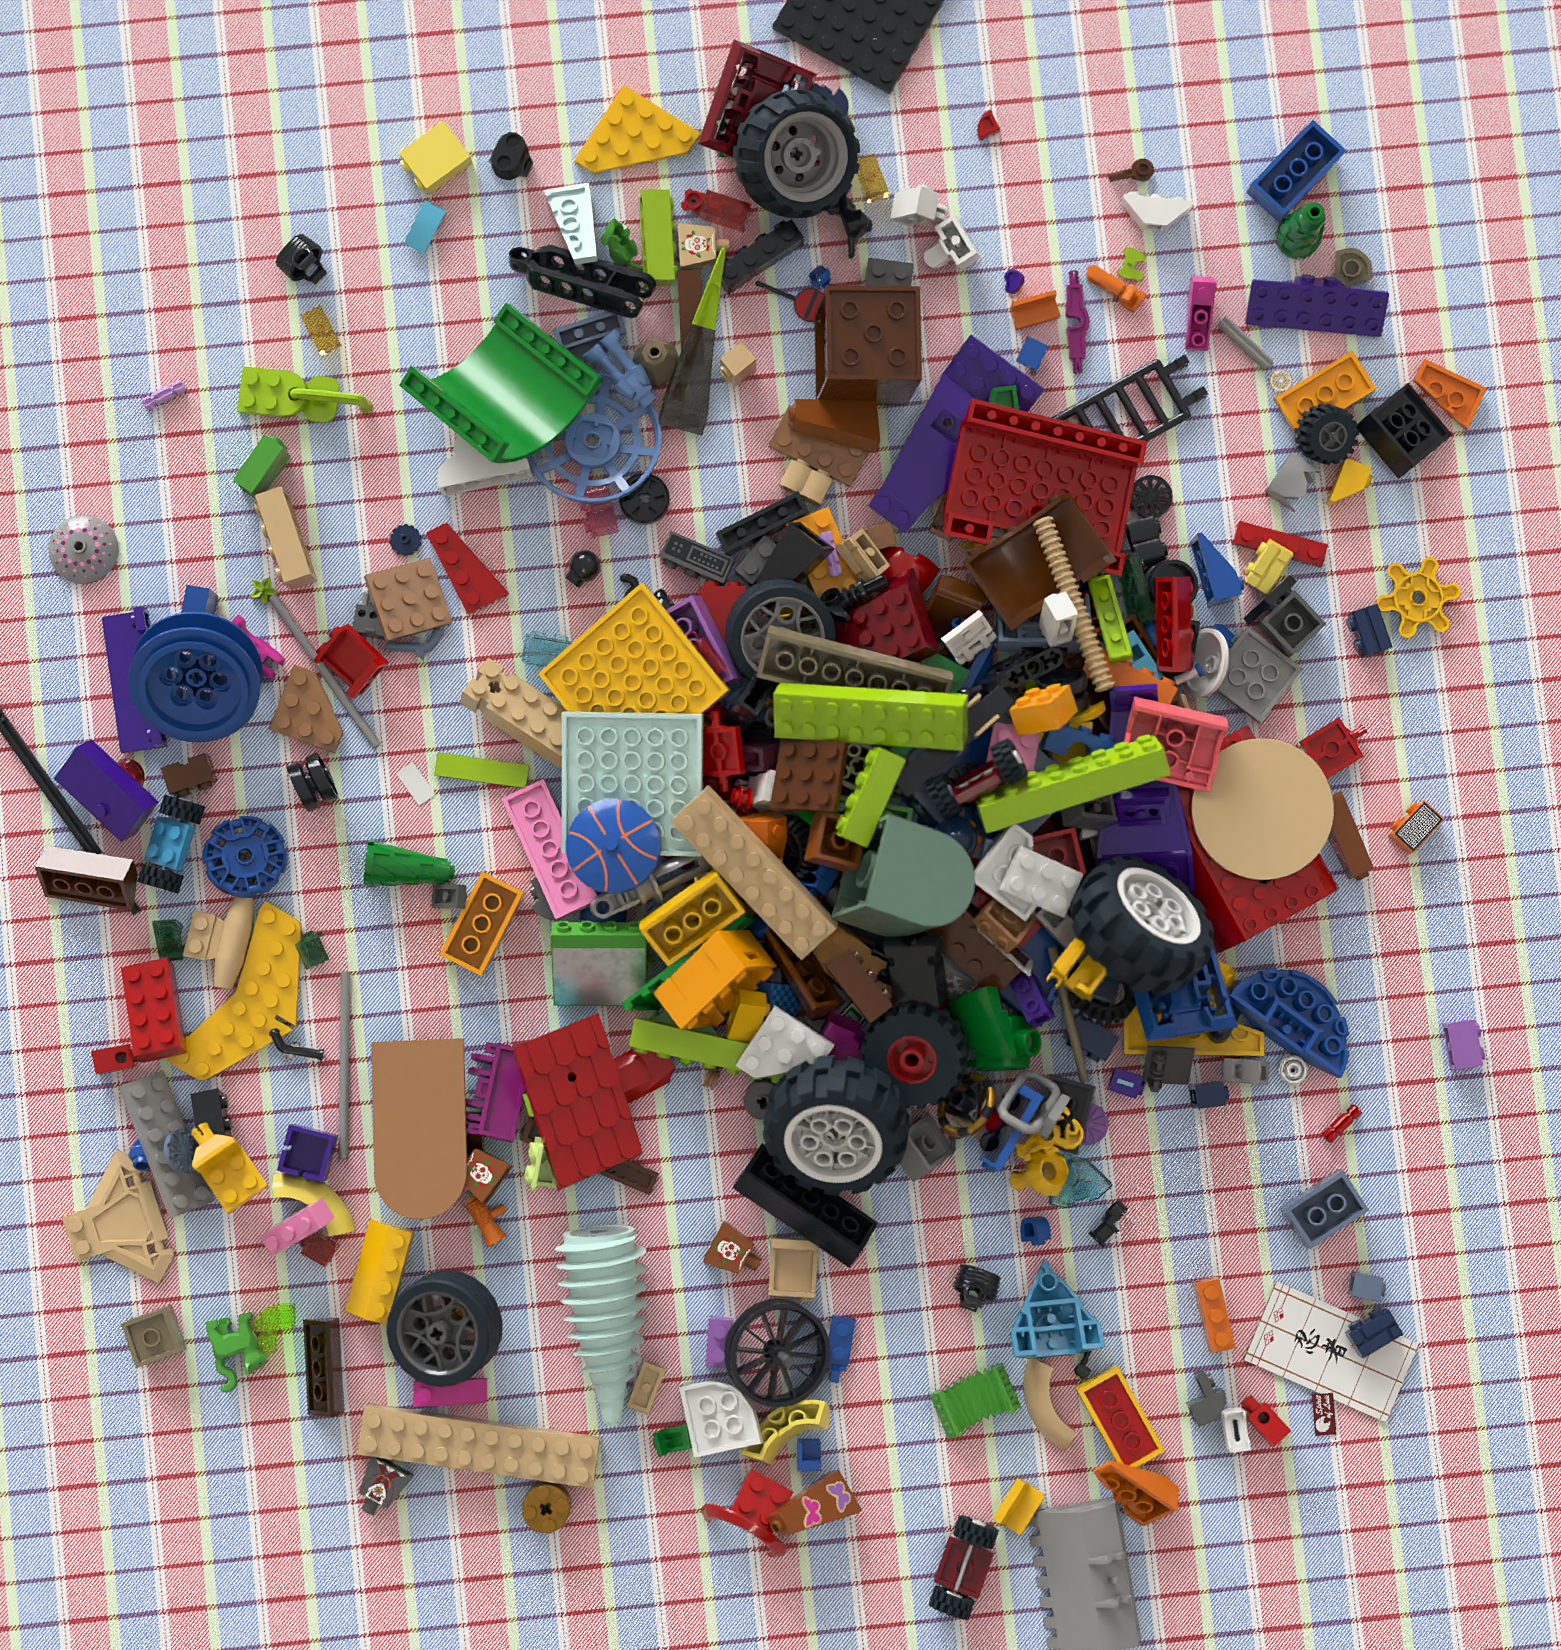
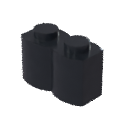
(1144, 538)

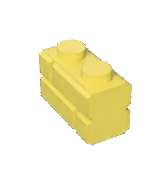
(1268, 566)

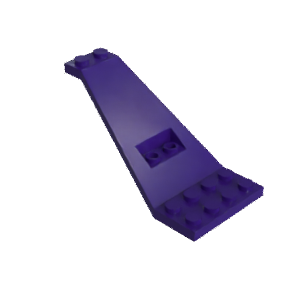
(928, 455)
(1143, 833)

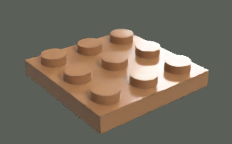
(408, 599)

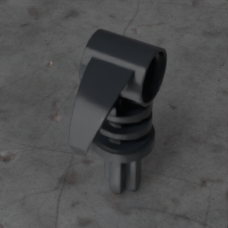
(839, 603)

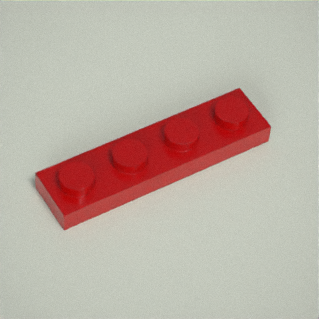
(1303, 549)

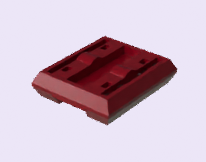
(763, 77)

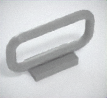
(1050, 1112)

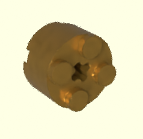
(548, 1520)

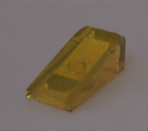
(871, 179)
(320, 330)

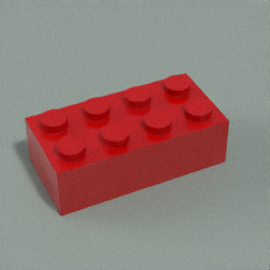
(153, 1010)

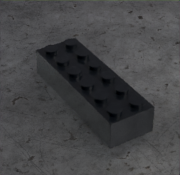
(819, 1217)

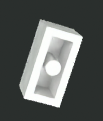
(1058, 619)

